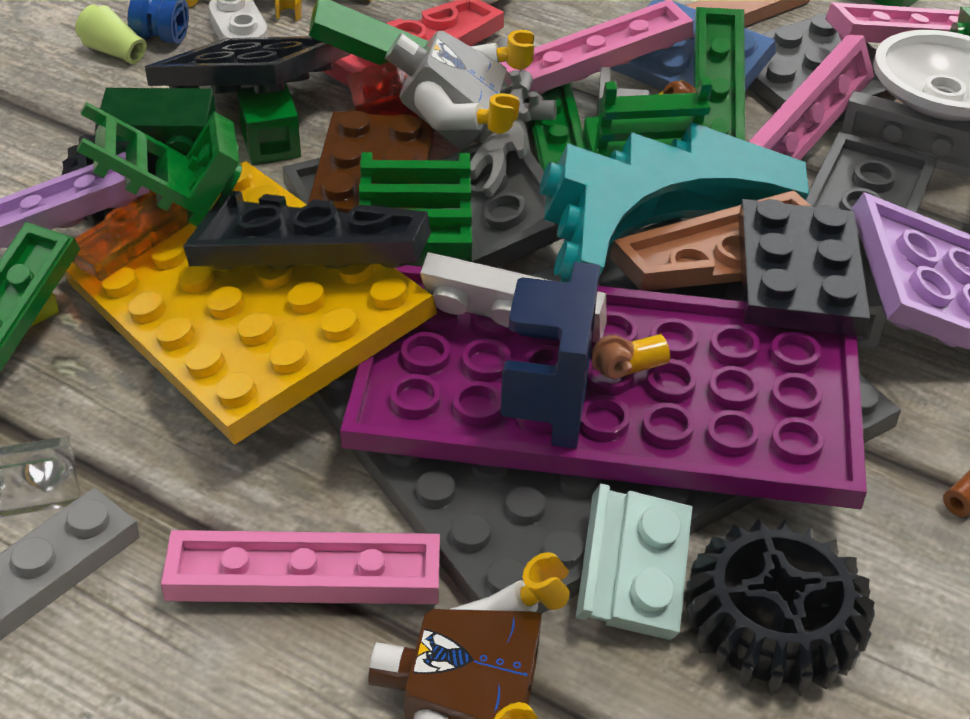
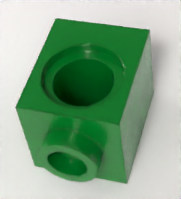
(269, 125)

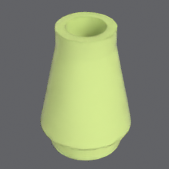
(106, 32)

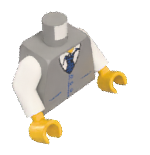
(461, 84)

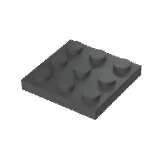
(798, 53)

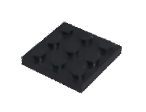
(245, 61)

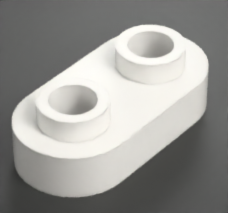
(236, 19)

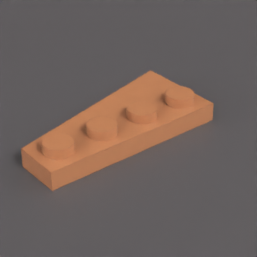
(688, 251)

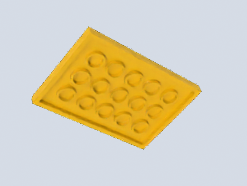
(252, 336)

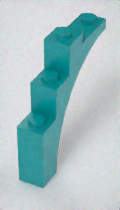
(656, 182)

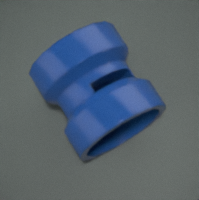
(159, 18)

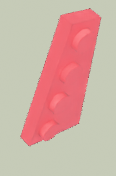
(463, 19)

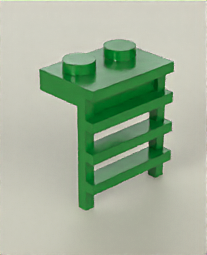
(652, 116)
(186, 180)
(425, 186)

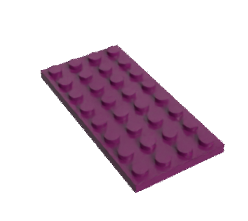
(727, 414)

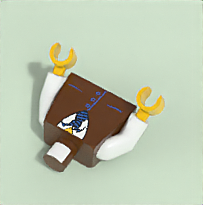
(478, 654)

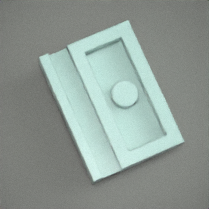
(635, 562)

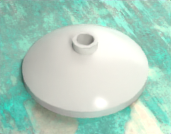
(927, 72)

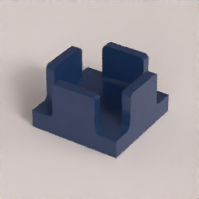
(554, 313)

